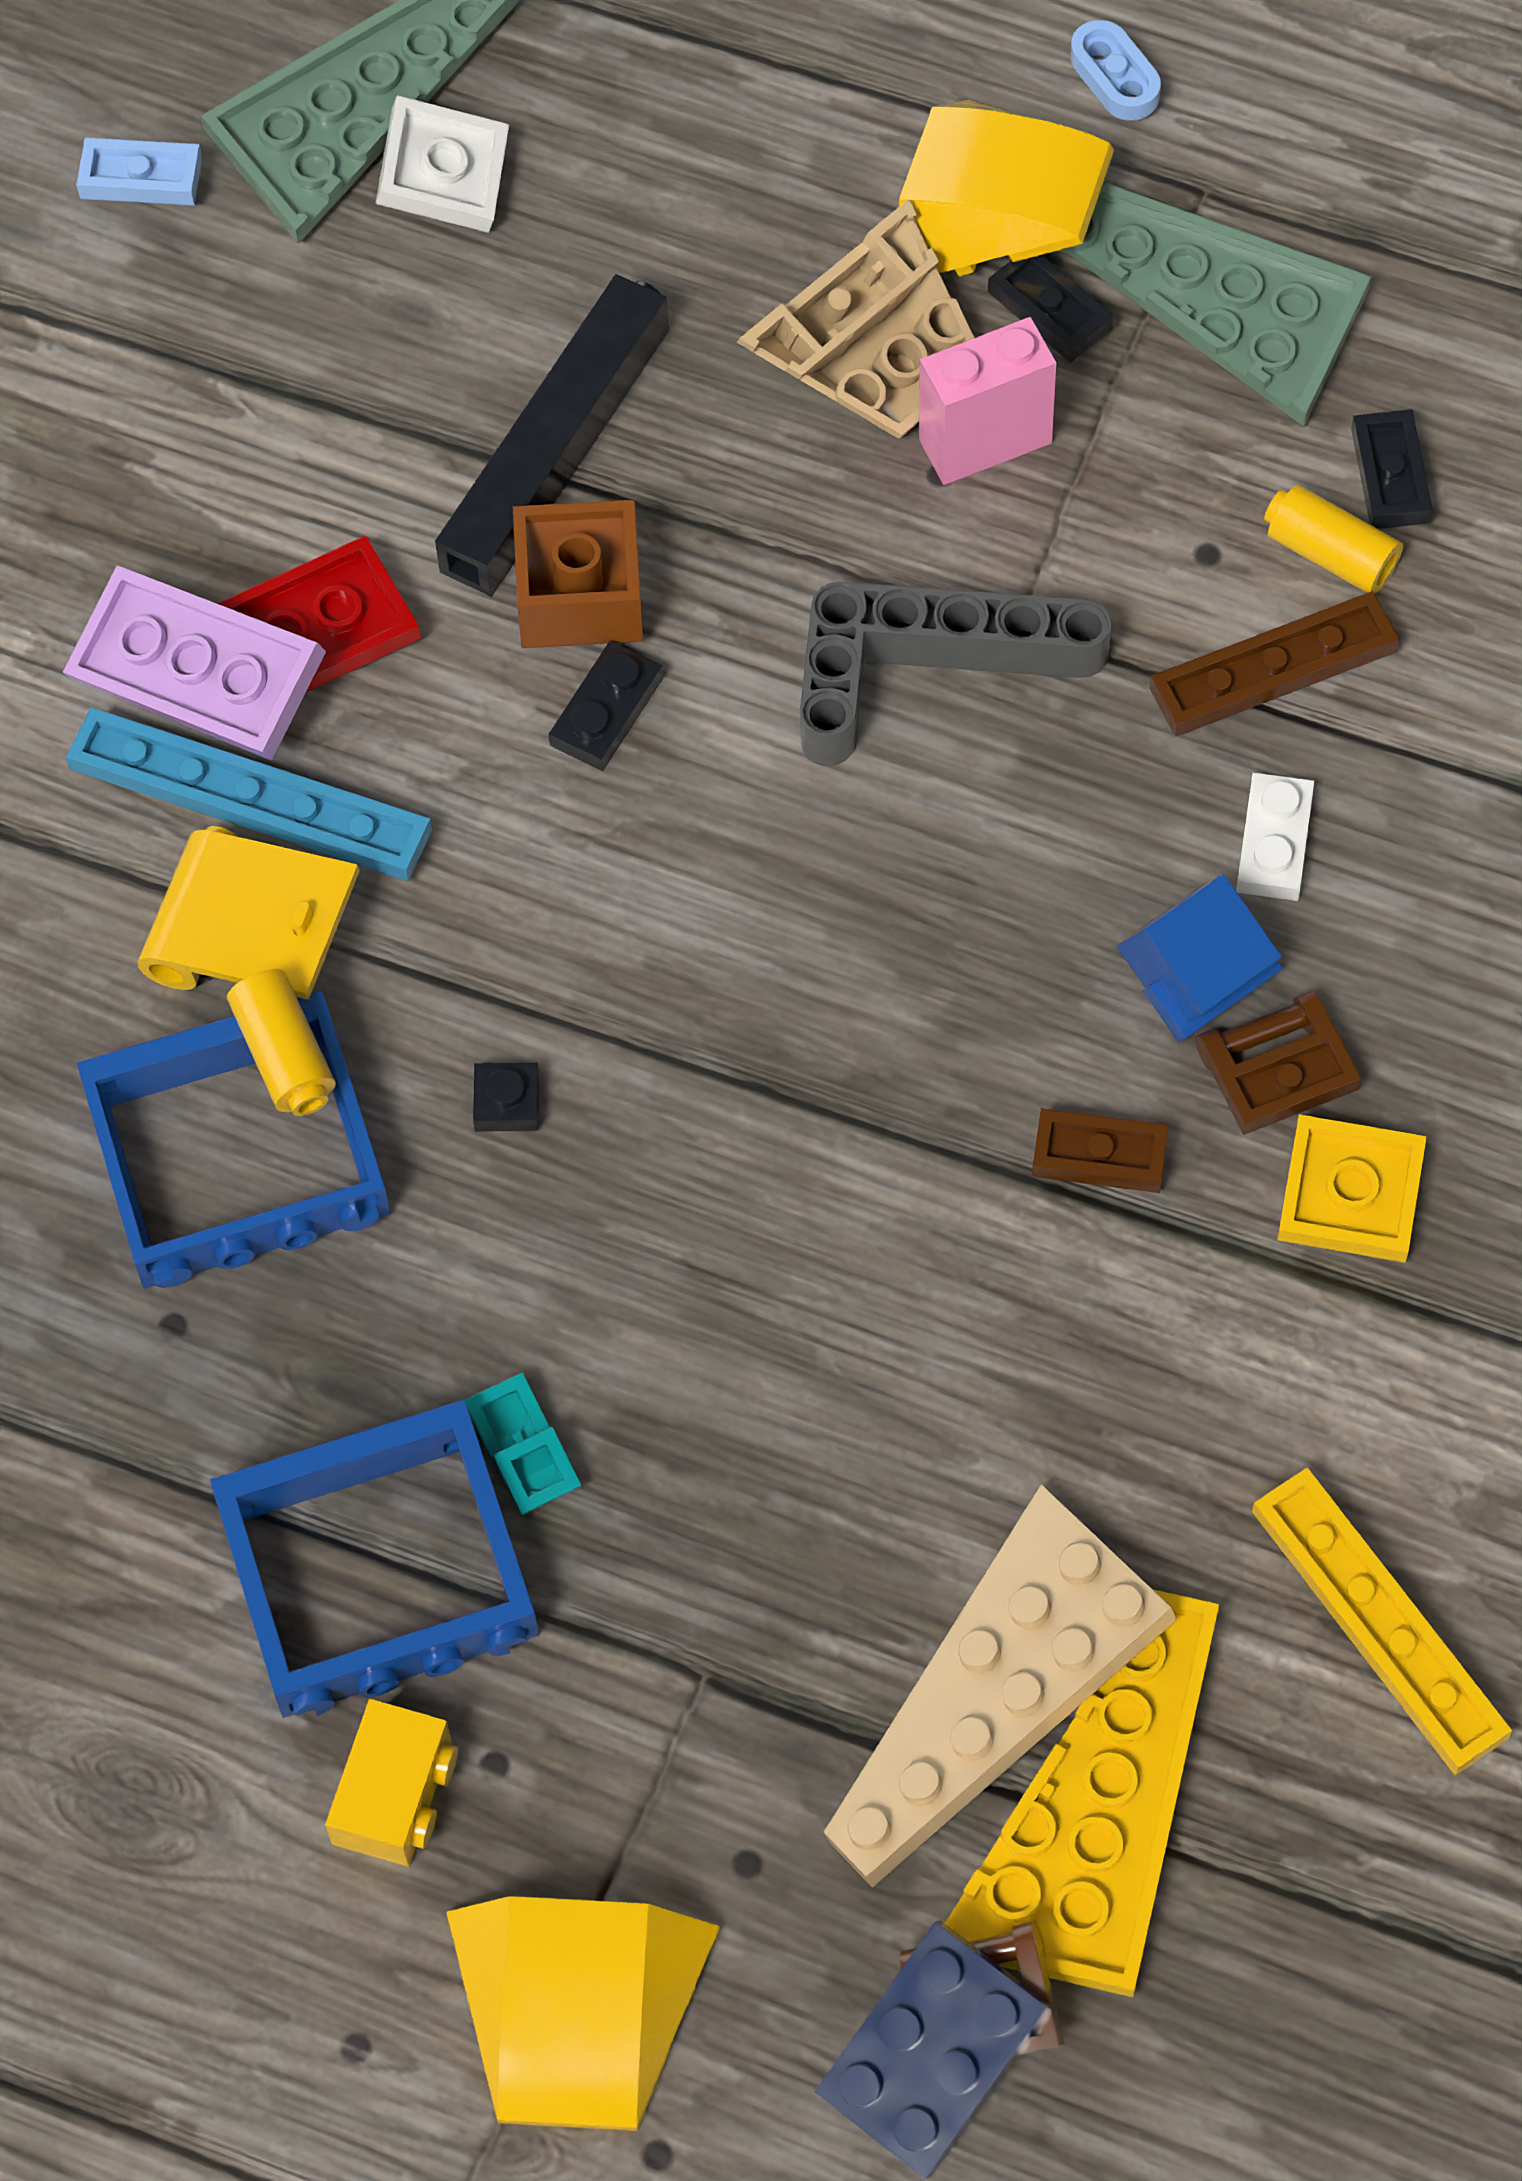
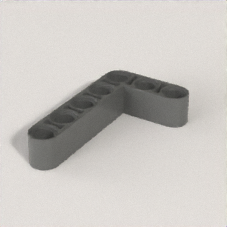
(932, 644)

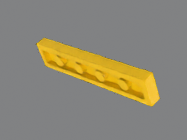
(1381, 1621)

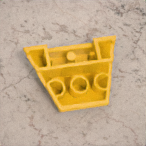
(1001, 185)
(576, 2003)

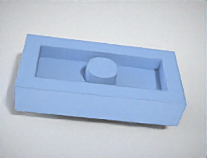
(139, 171)

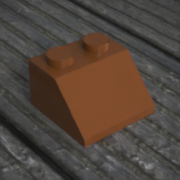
(577, 574)

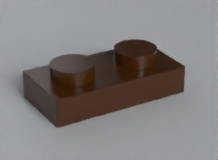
(1100, 1150)

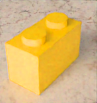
(391, 1783)

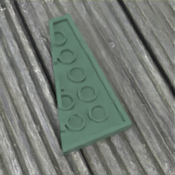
(1232, 295)

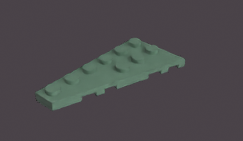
(328, 114)

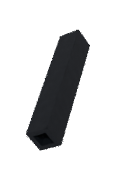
(554, 431)

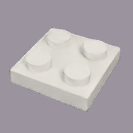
(442, 164)

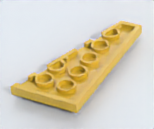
(1099, 1816)

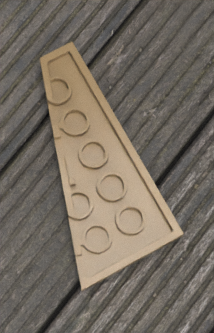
(1022, 1656)

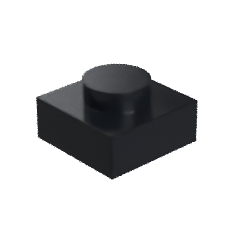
(506, 1097)

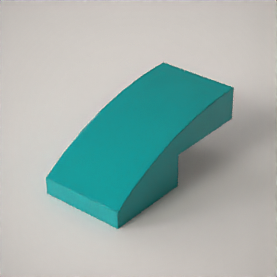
(521, 1444)

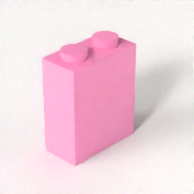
(986, 400)

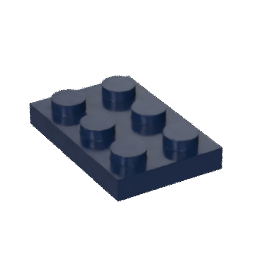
(933, 2049)

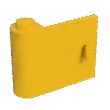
(239, 913)

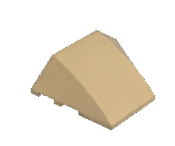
(868, 325)

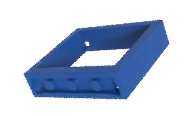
(196, 1056)
(350, 1463)

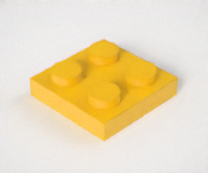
(1352, 1188)

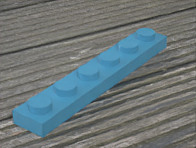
(249, 794)

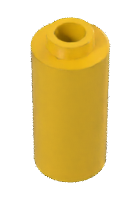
(1332, 538)
(281, 1042)

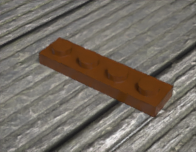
(1274, 663)

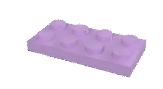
(194, 662)

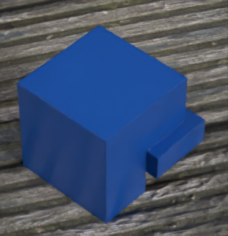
(1200, 957)

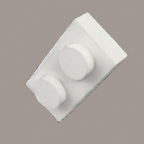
(1275, 836)

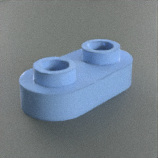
(1120, 74)

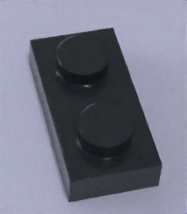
(1058, 306)
(1391, 469)
(606, 705)

